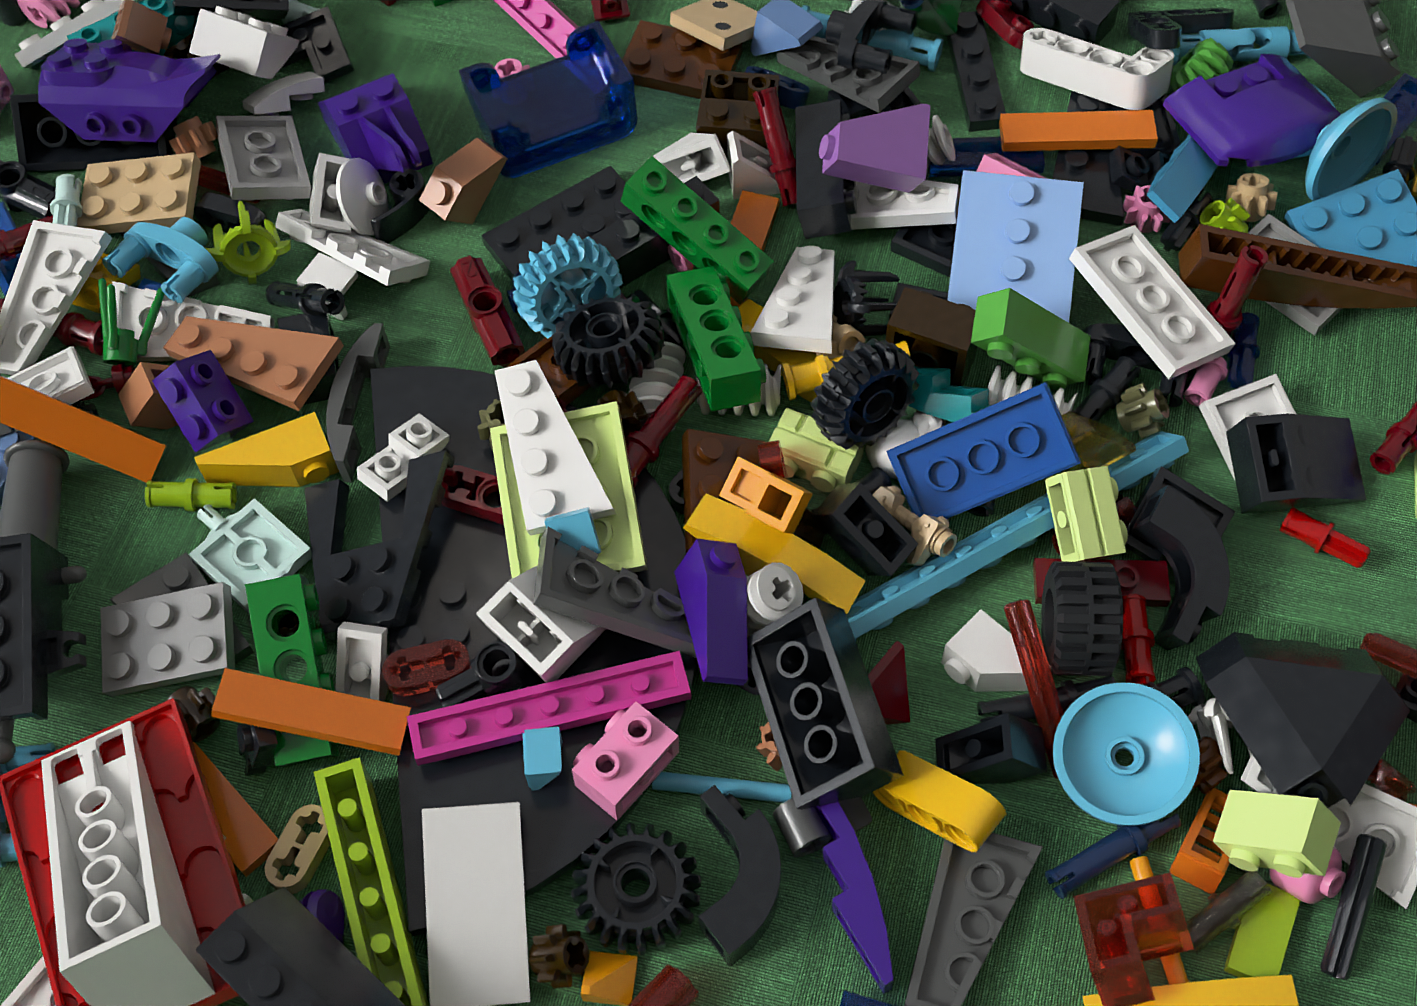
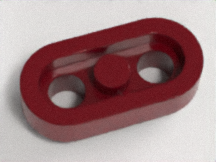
(1004, 20)

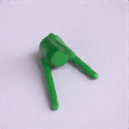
(119, 343)

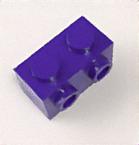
(200, 400)

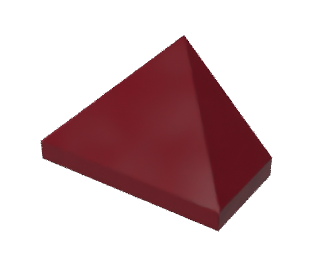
(890, 685)

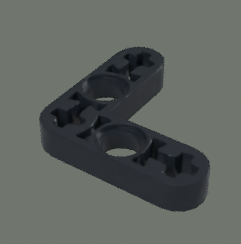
(1164, 27)

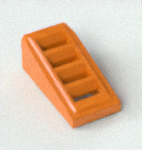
(1195, 862)

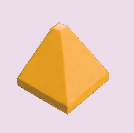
(609, 978)

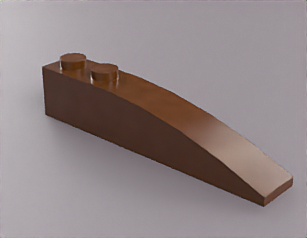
(1297, 272)

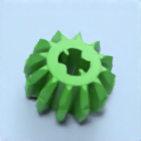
(1205, 59)

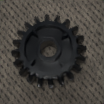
(608, 341)
(865, 394)
(643, 916)

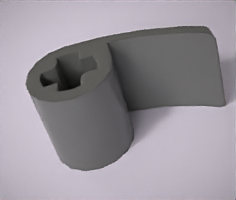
(806, 830)

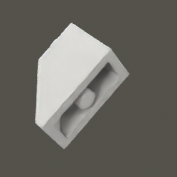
(323, 200)
(984, 657)

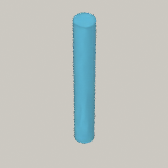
(738, 788)

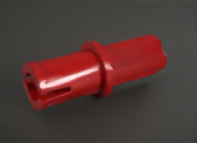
(1324, 538)

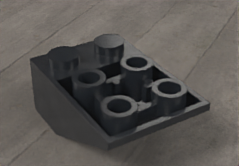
(1294, 462)

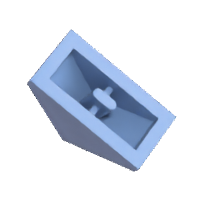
(782, 27)

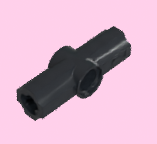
(24, 192)

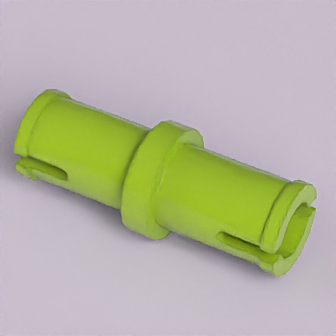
(190, 494)

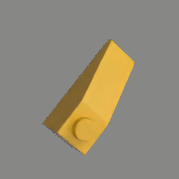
(276, 457)

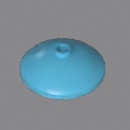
(1349, 147)
(1134, 721)

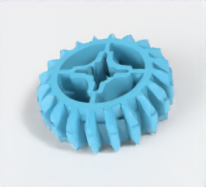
(547, 281)

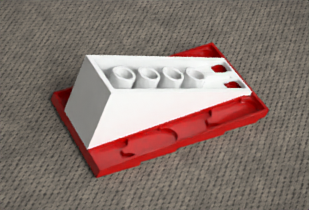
(124, 864)

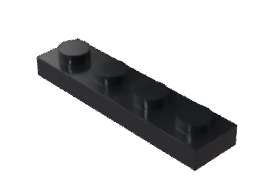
(976, 73)

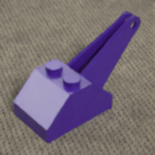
(377, 126)

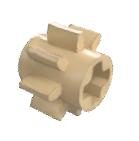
(1254, 195)

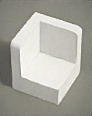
(330, 274)

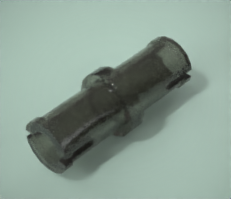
(1226, 909)

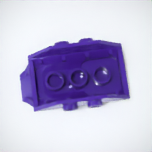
(118, 92)

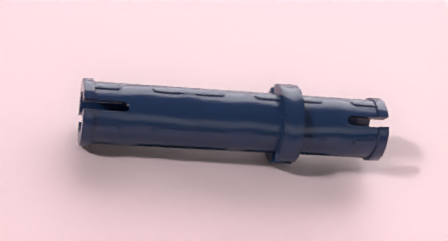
(1107, 853)

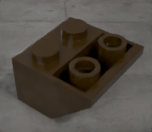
(730, 106)

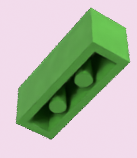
(1030, 338)

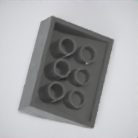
(1347, 40)

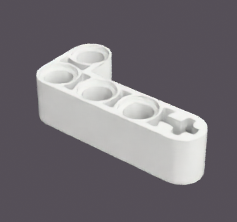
(1096, 70)

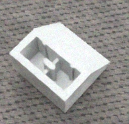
(242, 41)
(537, 635)

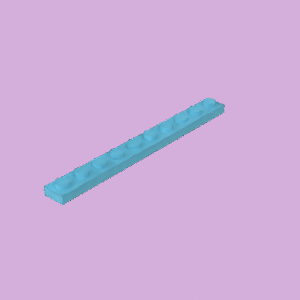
(988, 545)

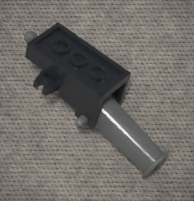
(32, 586)

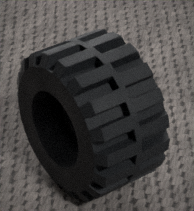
(1082, 618)

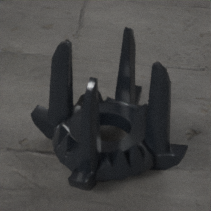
(852, 305)

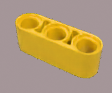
(942, 802)

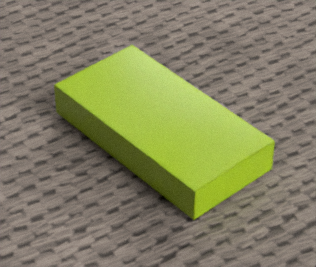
(1263, 936)

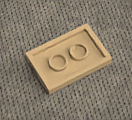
(139, 191)

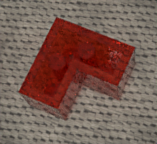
(1126, 928)

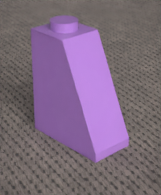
(880, 148)

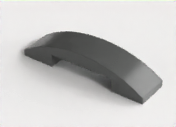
(367, 353)

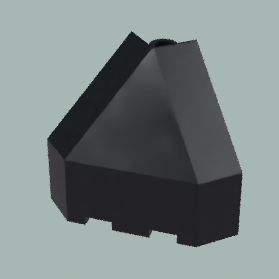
(1306, 711)

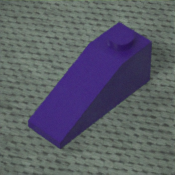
(715, 608)

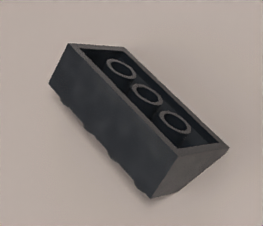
(51, 145)
(821, 706)
(287, 957)

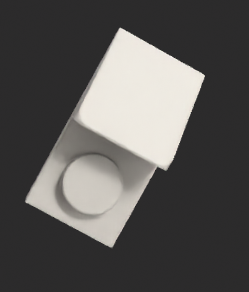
(360, 660)

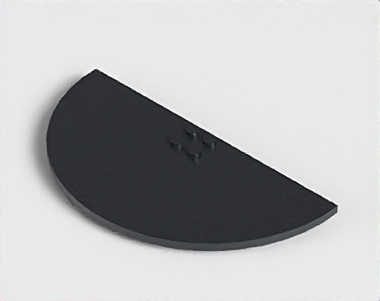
(457, 578)

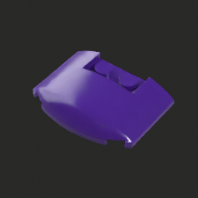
(1253, 112)

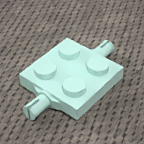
(248, 549)

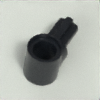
(480, 678)

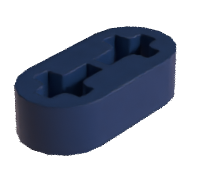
(791, 92)

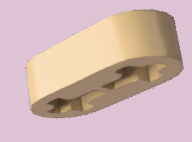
(291, 843)

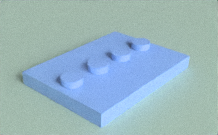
(1017, 238)

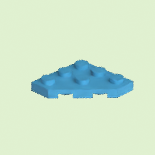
(1363, 220)

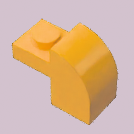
(766, 495)

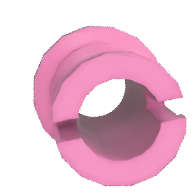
(1206, 381)

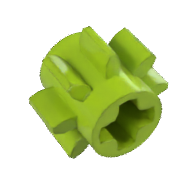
(1225, 215)

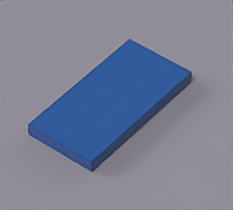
(985, 455)

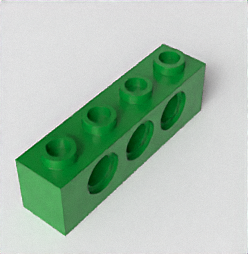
(695, 228)
(715, 338)
(267, 605)

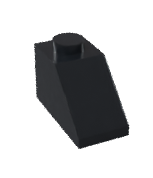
(993, 751)

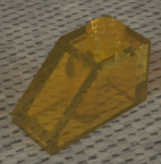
(1095, 442)

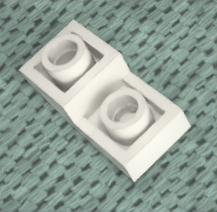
(275, 96)
(388, 469)

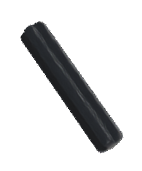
(1353, 906)

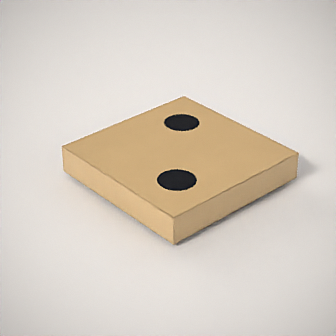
(716, 22)

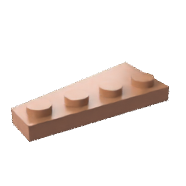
(259, 358)

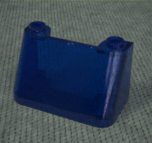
(555, 106)

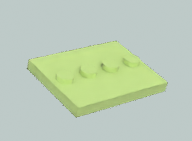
(604, 444)

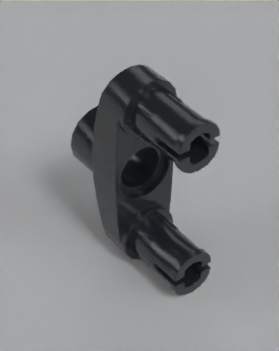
(856, 29)
(1116, 341)

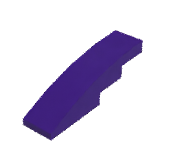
(858, 904)

